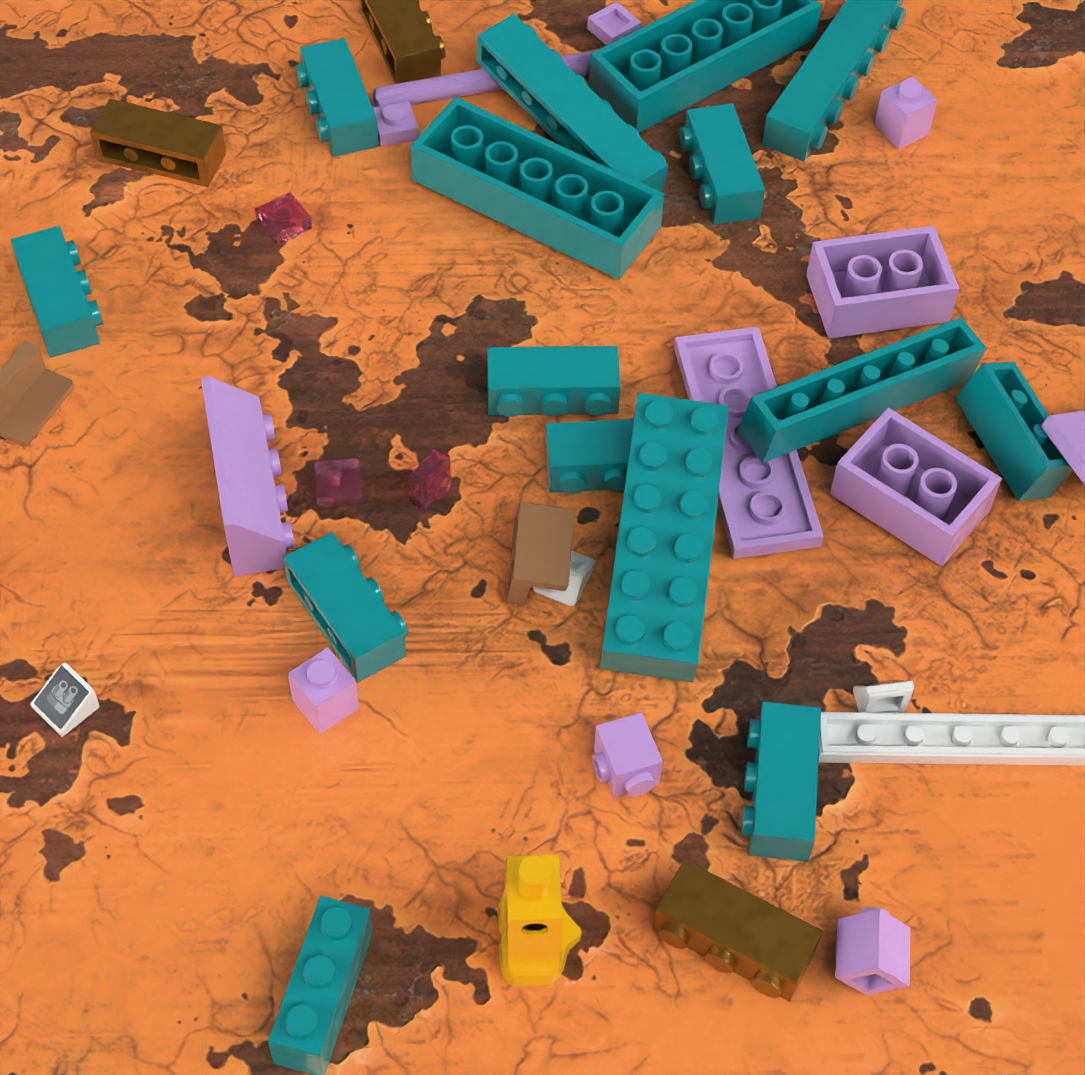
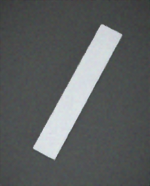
(952, 738)

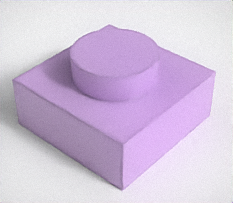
(612, 23)
(396, 123)

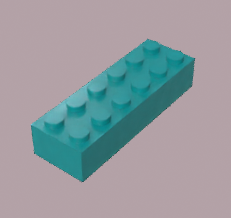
(697, 54)
(537, 187)
(665, 538)

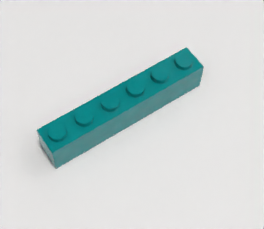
(830, 76)
(565, 102)
(860, 389)

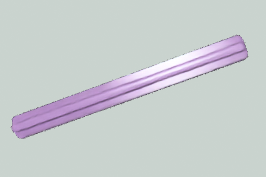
(459, 84)

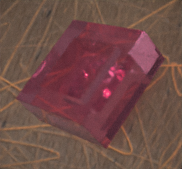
(283, 218)
(430, 479)
(338, 483)

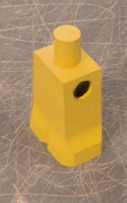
(534, 922)

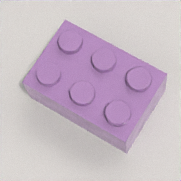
(881, 281)
(915, 486)

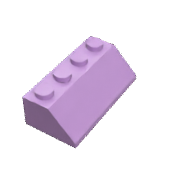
(246, 480)

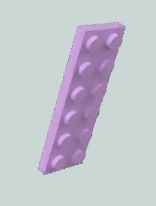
(760, 504)

